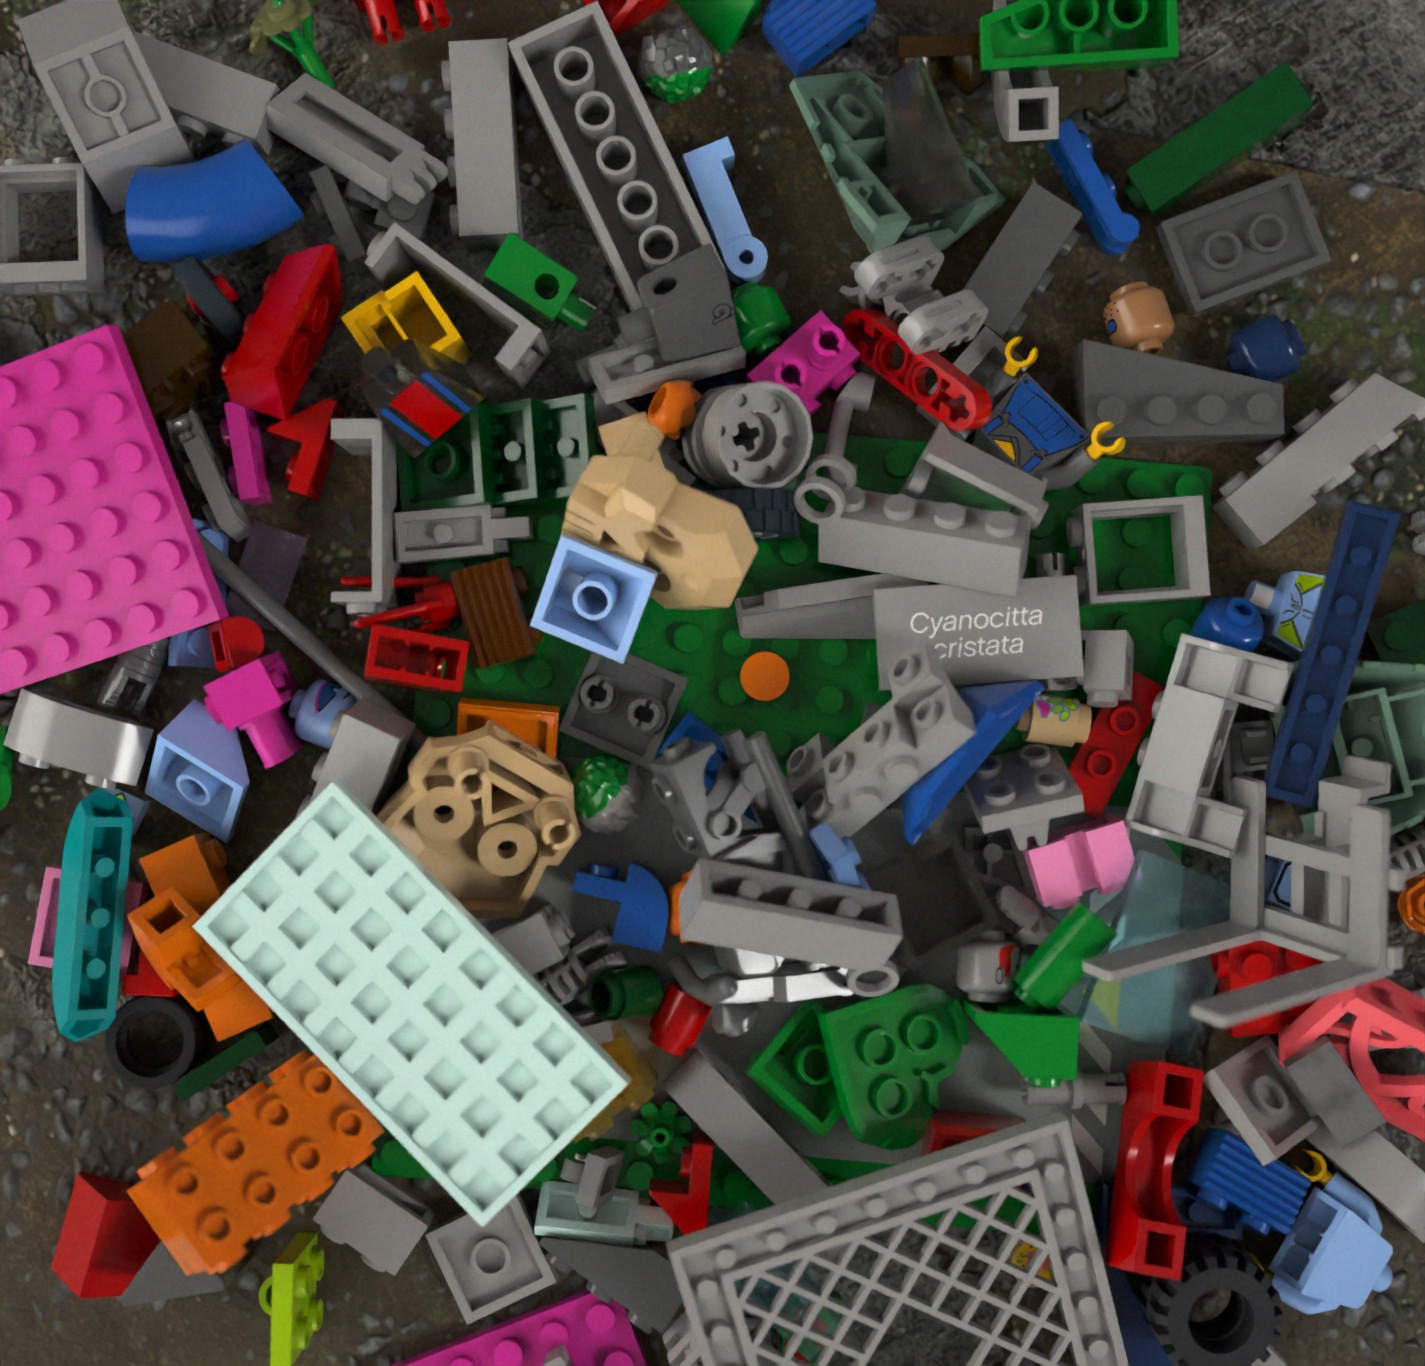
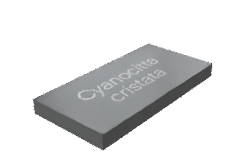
(982, 632)

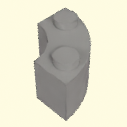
(78, 739)

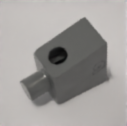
(684, 308)

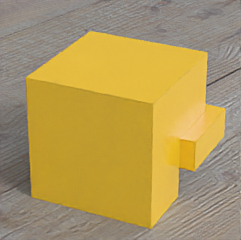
(402, 314)

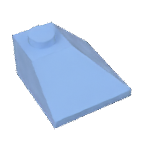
(593, 598)
(200, 771)

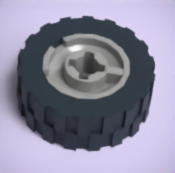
(766, 511)

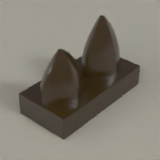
(962, 59)

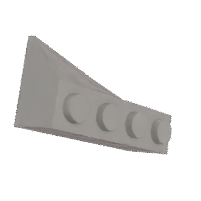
(1315, 457)

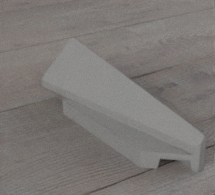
(816, 610)

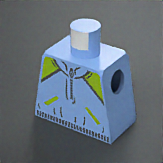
(1286, 609)

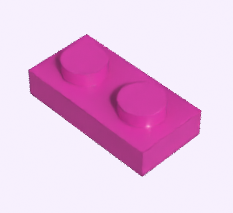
(249, 474)

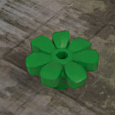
(663, 1122)

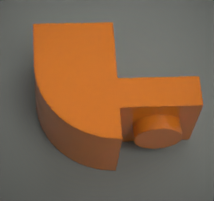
(179, 951)

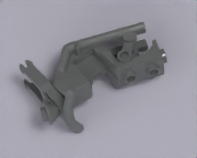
(711, 828)

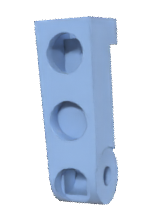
(706, 173)

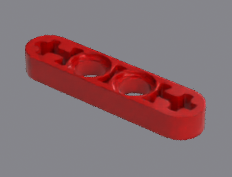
(911, 375)

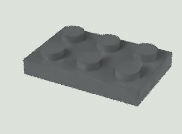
(1243, 243)

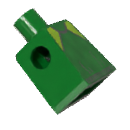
(522, 270)

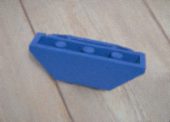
(994, 713)

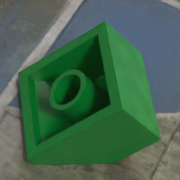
(1036, 1043)

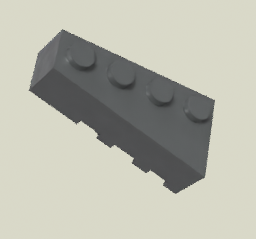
(1170, 400)

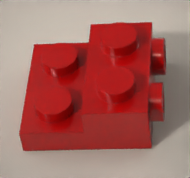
(1255, 964)

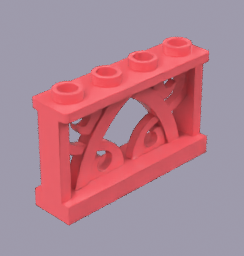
(1375, 1009)

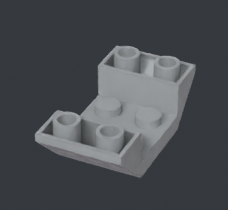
(103, 92)

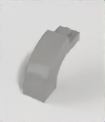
(1025, 101)
(1381, 1172)

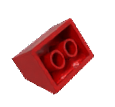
(286, 332)

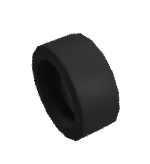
(125, 1062)

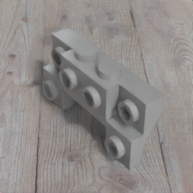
(1190, 739)
(886, 752)

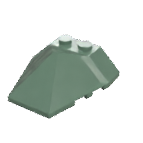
(849, 131)
(1383, 723)

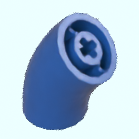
(206, 207)

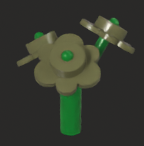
(285, 16)

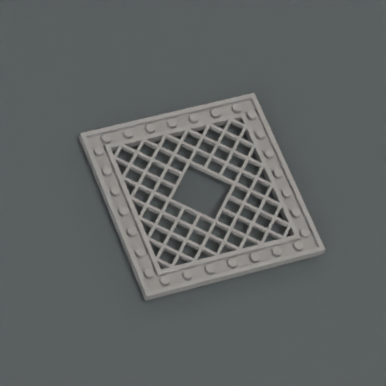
(897, 1196)

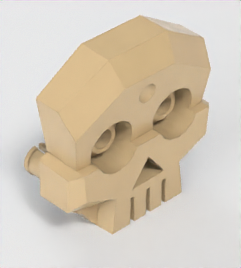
(655, 521)
(462, 846)

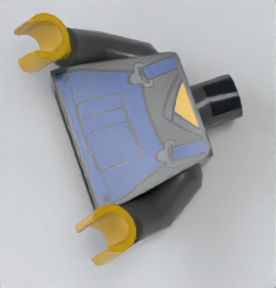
(1035, 431)

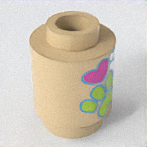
(1055, 721)

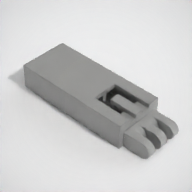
(350, 139)

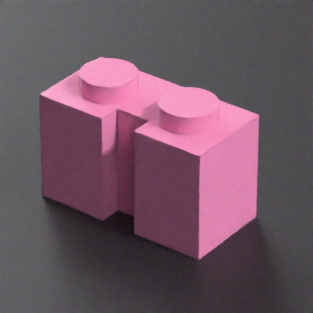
(1080, 859)

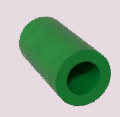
(1059, 958)

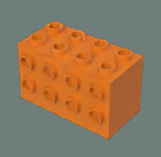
(254, 1164)

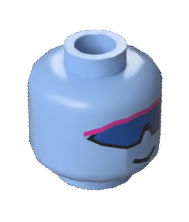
(316, 710)

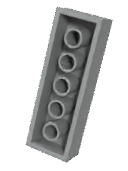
(608, 146)

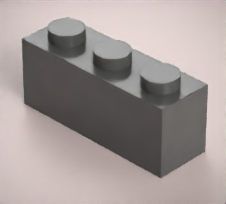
(1020, 258)

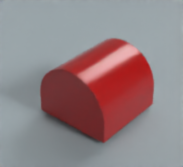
(235, 642)

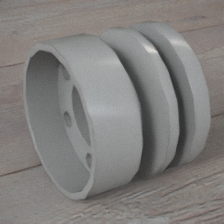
(770, 443)

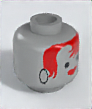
(988, 966)

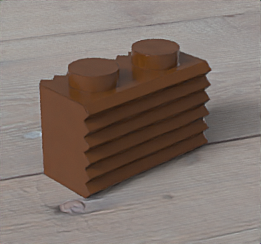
(496, 612)

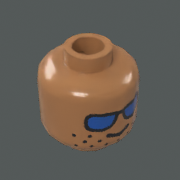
(1138, 318)

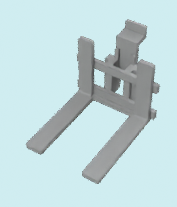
(1334, 904)

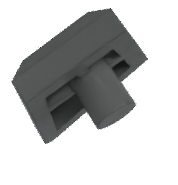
(997, 859)

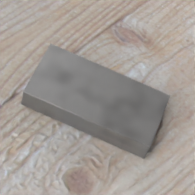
(1333, 1091)

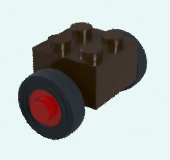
(176, 351)

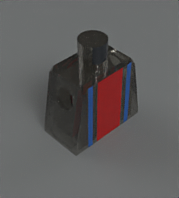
(417, 392)

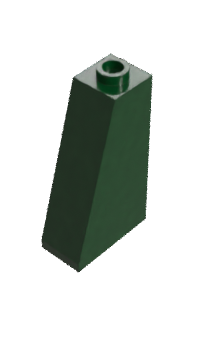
(1219, 141)

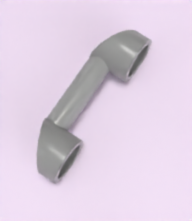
(854, 396)

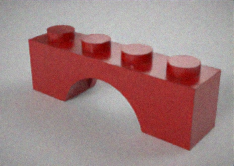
(1143, 1222)

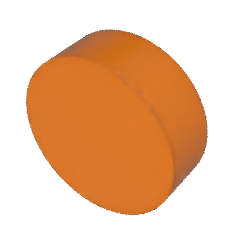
(764, 676)

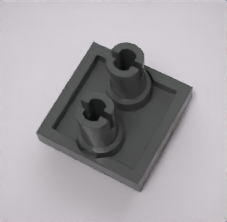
(624, 707)

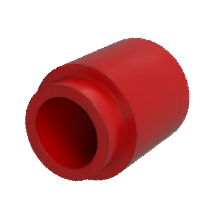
(678, 1020)

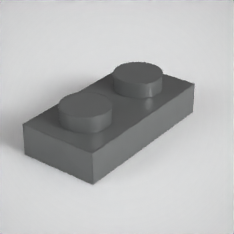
(330, 203)

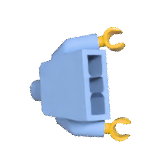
(1333, 1247)

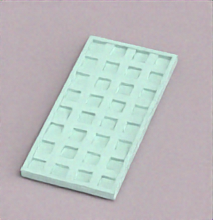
(411, 1002)

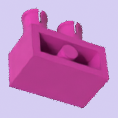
(810, 361)
(254, 702)

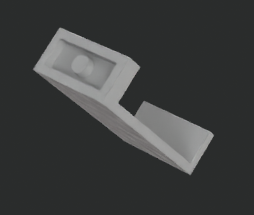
(395, 253)
(372, 438)

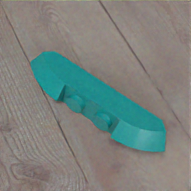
(91, 915)

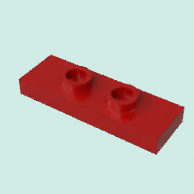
(1111, 744)

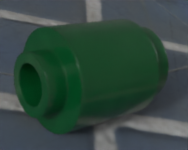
(625, 993)

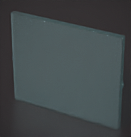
(1156, 1004)

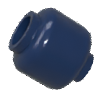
(1266, 349)

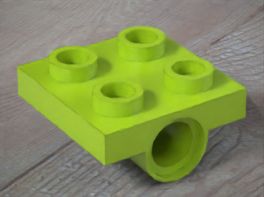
(291, 1298)

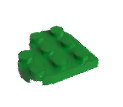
(890, 1058)

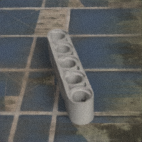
(744, 1132)

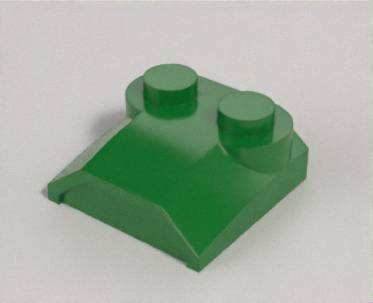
(797, 1072)

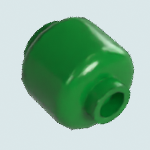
(760, 319)

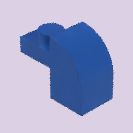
(643, 901)

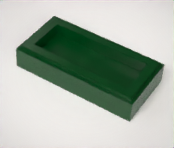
(225, 1061)

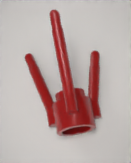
(434, 603)

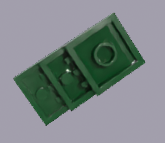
(503, 456)

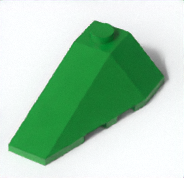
(1079, 35)

